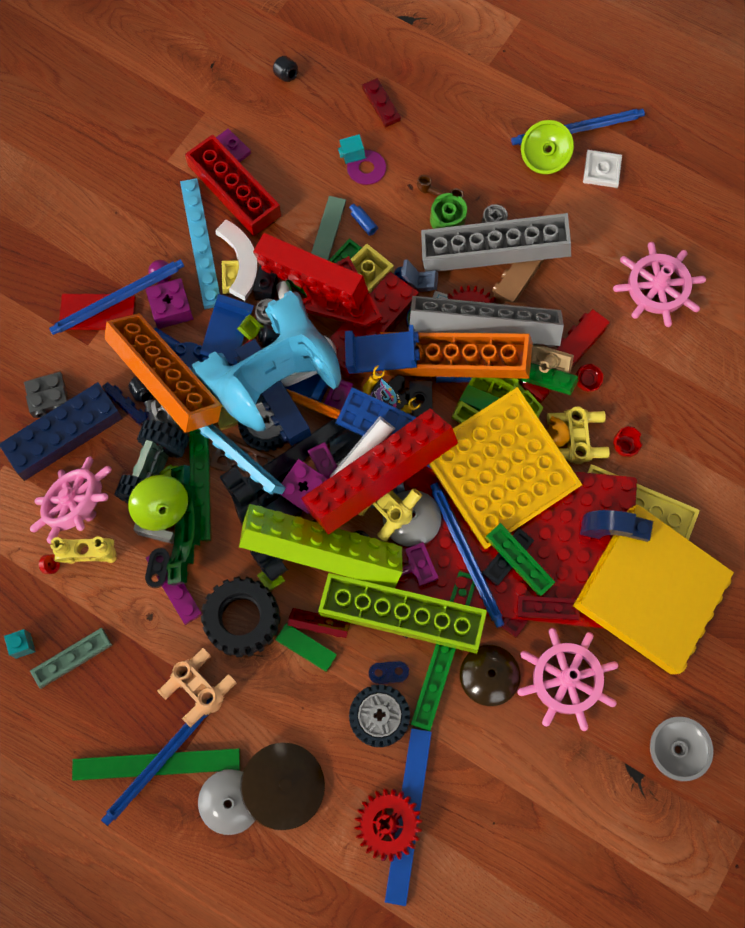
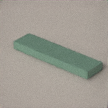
(329, 227)
(71, 658)

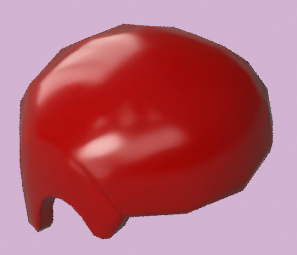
(589, 377)
(627, 441)

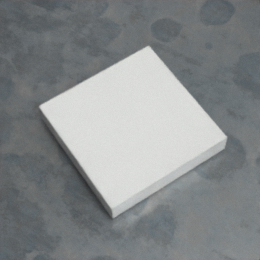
(602, 168)

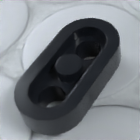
(157, 569)

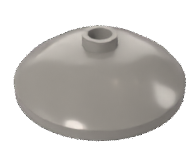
(422, 526)
(695, 748)
(214, 792)

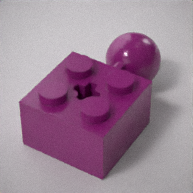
(168, 300)
(301, 474)

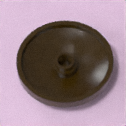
(282, 786)

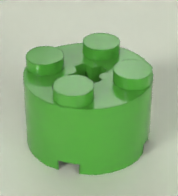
(448, 211)

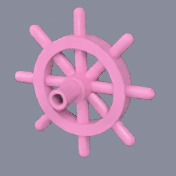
(659, 283)
(71, 500)
(568, 679)

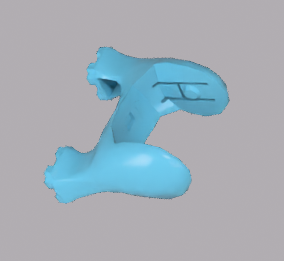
(294, 351)

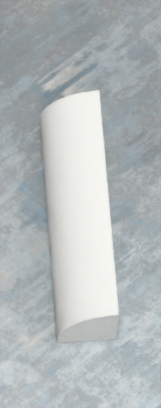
(376, 434)

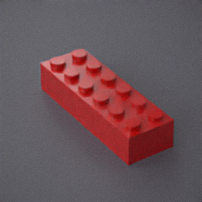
(233, 185)
(311, 271)
(393, 301)

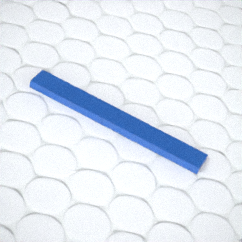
(412, 786)

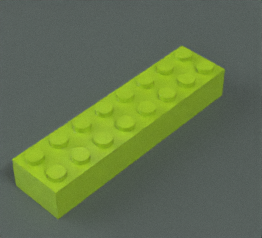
(309, 545)
(402, 613)

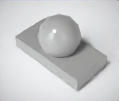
(161, 535)

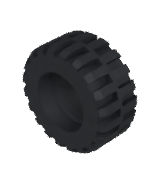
(222, 598)

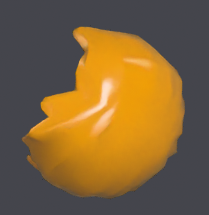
(558, 431)

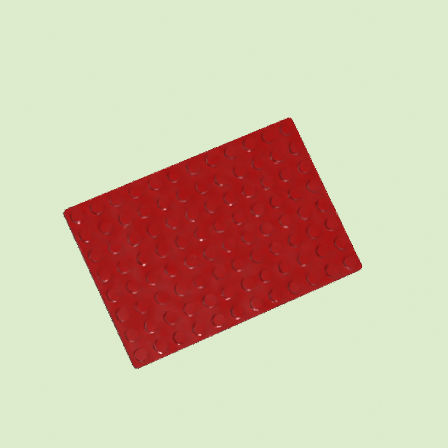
(556, 547)

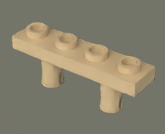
(551, 359)

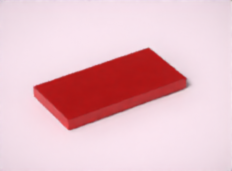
(74, 302)

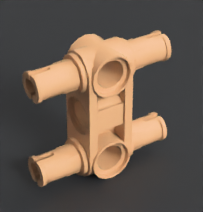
(196, 687)

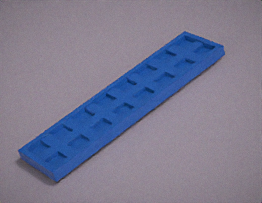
(363, 410)

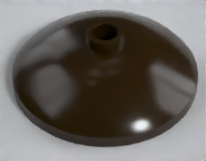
(487, 689)

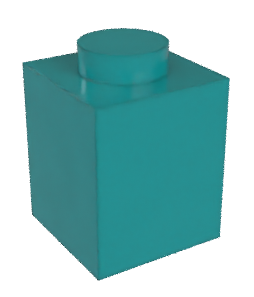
(351, 149)
(19, 644)

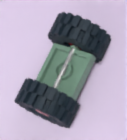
(158, 444)

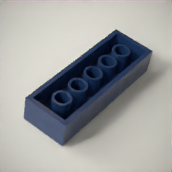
(60, 431)

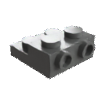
(45, 394)

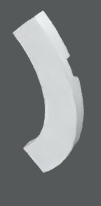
(247, 260)

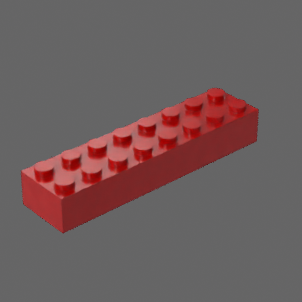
(379, 470)

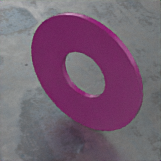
(369, 178)

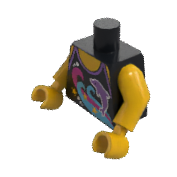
(383, 391)

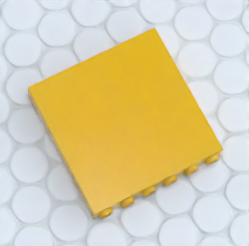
(655, 593)

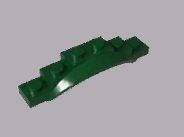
(186, 531)

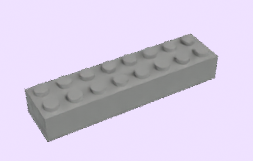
(496, 243)
(461, 316)

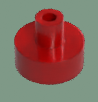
(48, 564)

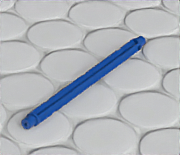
(595, 123)
(116, 297)
(467, 555)
(149, 772)

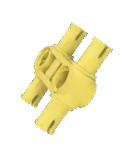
(579, 435)
(390, 507)
(69, 550)

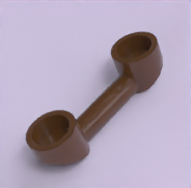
(424, 186)

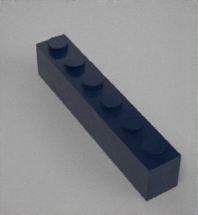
(279, 403)

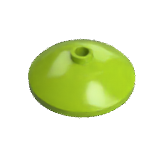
(541, 136)
(152, 495)

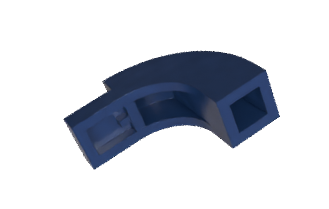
(610, 522)

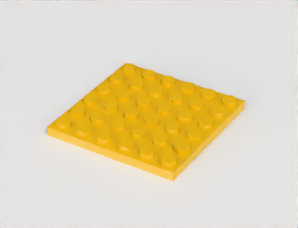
(503, 467)

